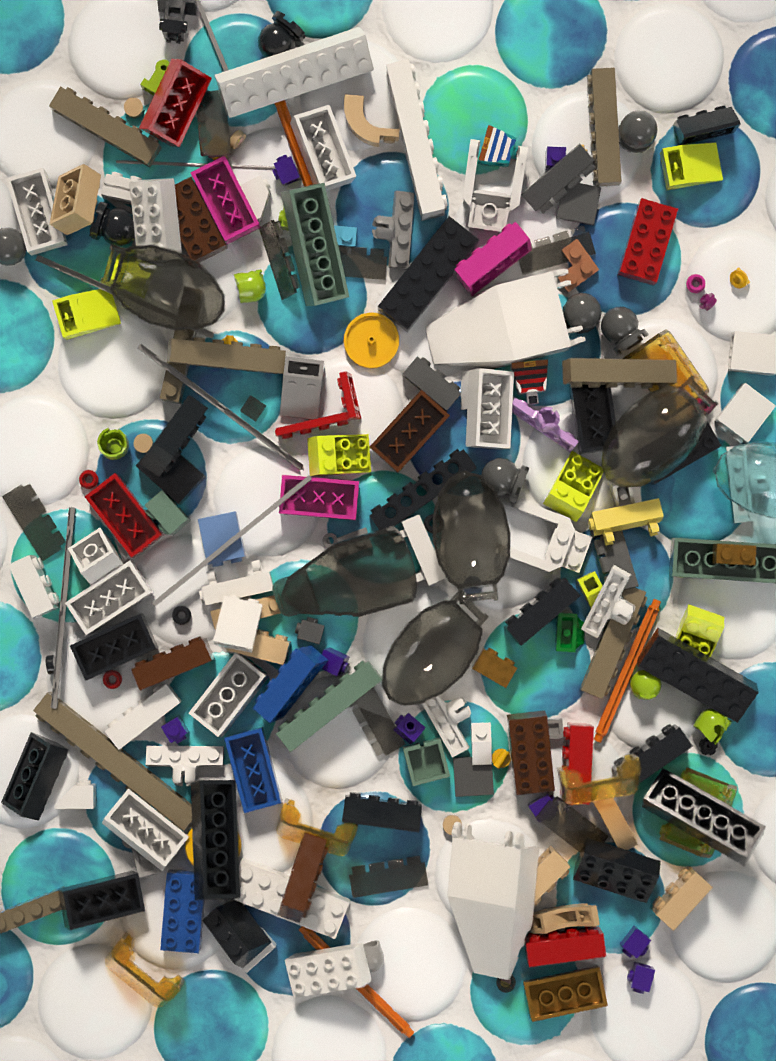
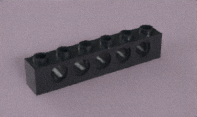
(378, 513)

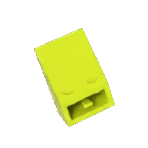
(690, 165)
(86, 313)
(339, 454)
(574, 486)
(700, 629)

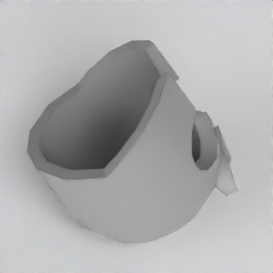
(374, 955)

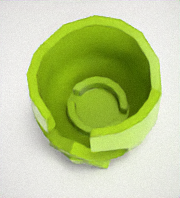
(250, 286)
(113, 444)
(645, 685)
(712, 724)

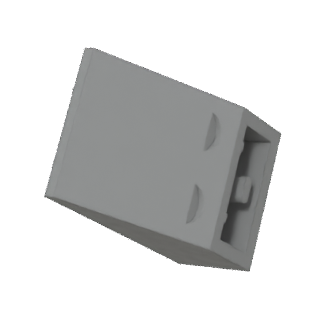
(301, 388)

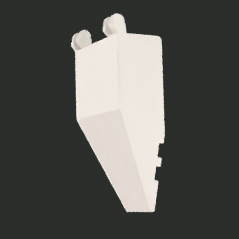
(504, 325)
(492, 898)

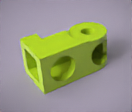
(152, 84)

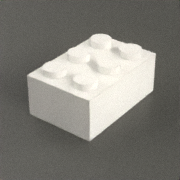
(34, 585)

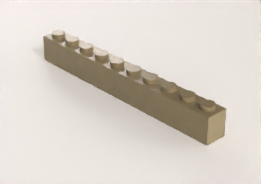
(118, 762)

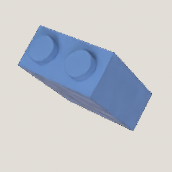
(216, 532)

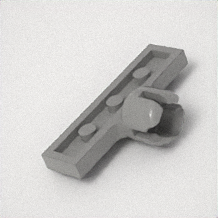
(397, 229)

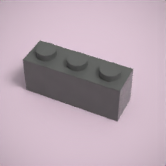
(432, 383)

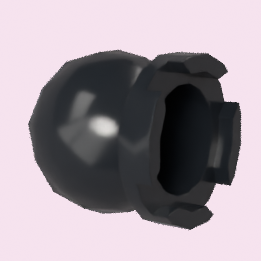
(279, 36)
(114, 225)

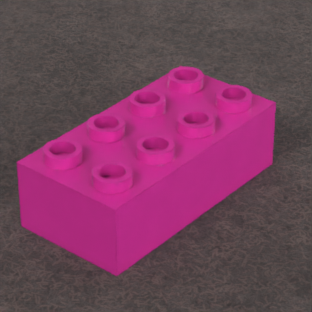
(225, 200)
(493, 258)
(320, 498)

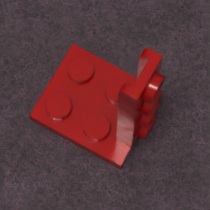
(349, 402)

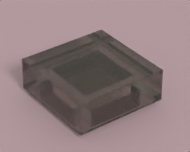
(253, 408)

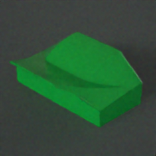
(568, 632)

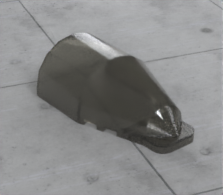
(352, 578)

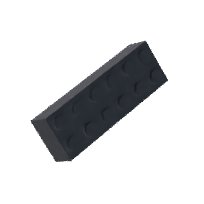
(428, 274)
(697, 675)
(703, 816)
(215, 840)

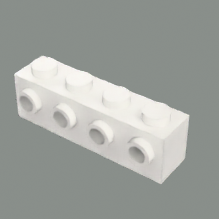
(143, 716)

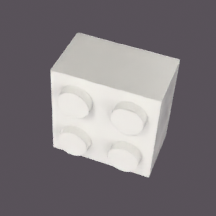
(95, 556)

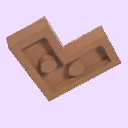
(581, 263)

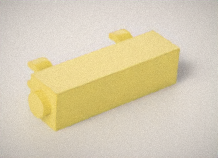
(626, 517)

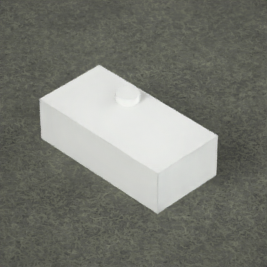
(228, 694)

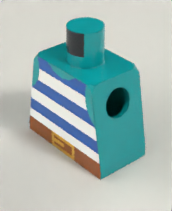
(497, 148)

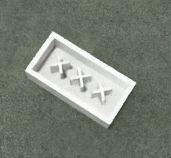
(323, 148)
(33, 206)
(155, 213)
(489, 409)
(109, 597)
(145, 829)
(328, 970)

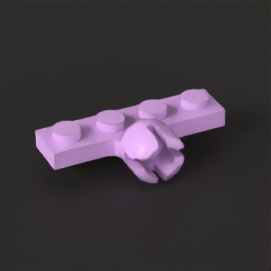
(546, 422)

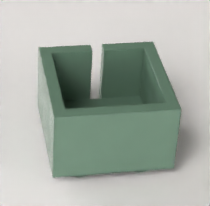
(167, 513)
(426, 762)

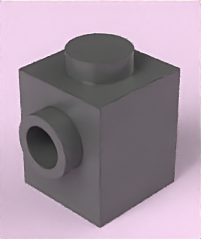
(310, 630)

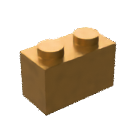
(734, 554)
(495, 668)

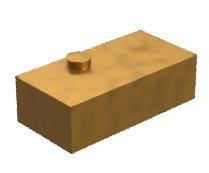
(565, 993)

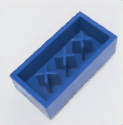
(290, 683)
(253, 769)
(182, 914)

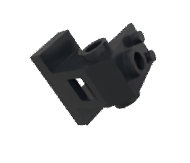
(175, 27)

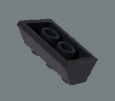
(706, 125)
(237, 932)

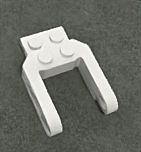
(489, 208)
(566, 546)

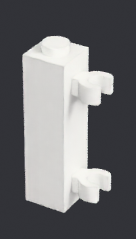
(424, 551)
(241, 587)

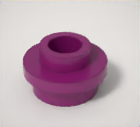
(707, 301)

